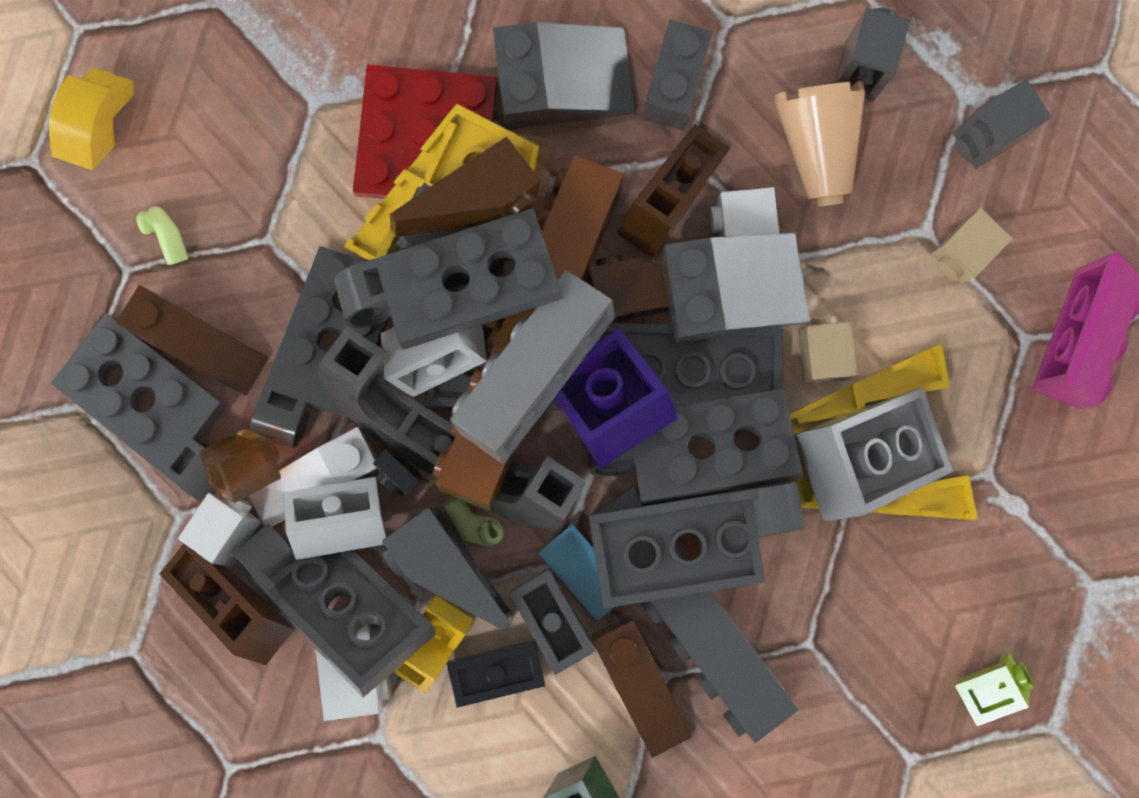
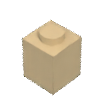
(971, 247)
(827, 350)

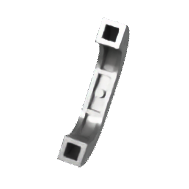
(356, 383)

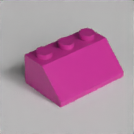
(1090, 333)

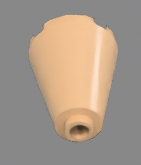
(824, 137)

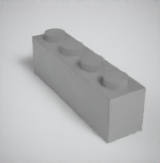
(532, 368)

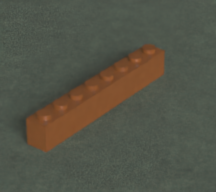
(572, 237)

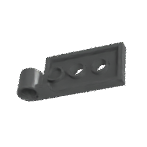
(413, 281)
(294, 377)
(168, 432)
(672, 474)
(727, 535)
(308, 585)

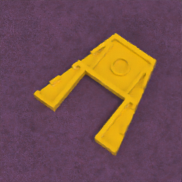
(450, 146)
(939, 499)

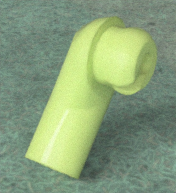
(167, 232)
(473, 526)

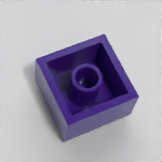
(614, 399)

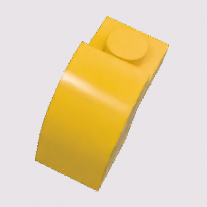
(84, 114)
(450, 628)

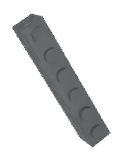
(716, 646)

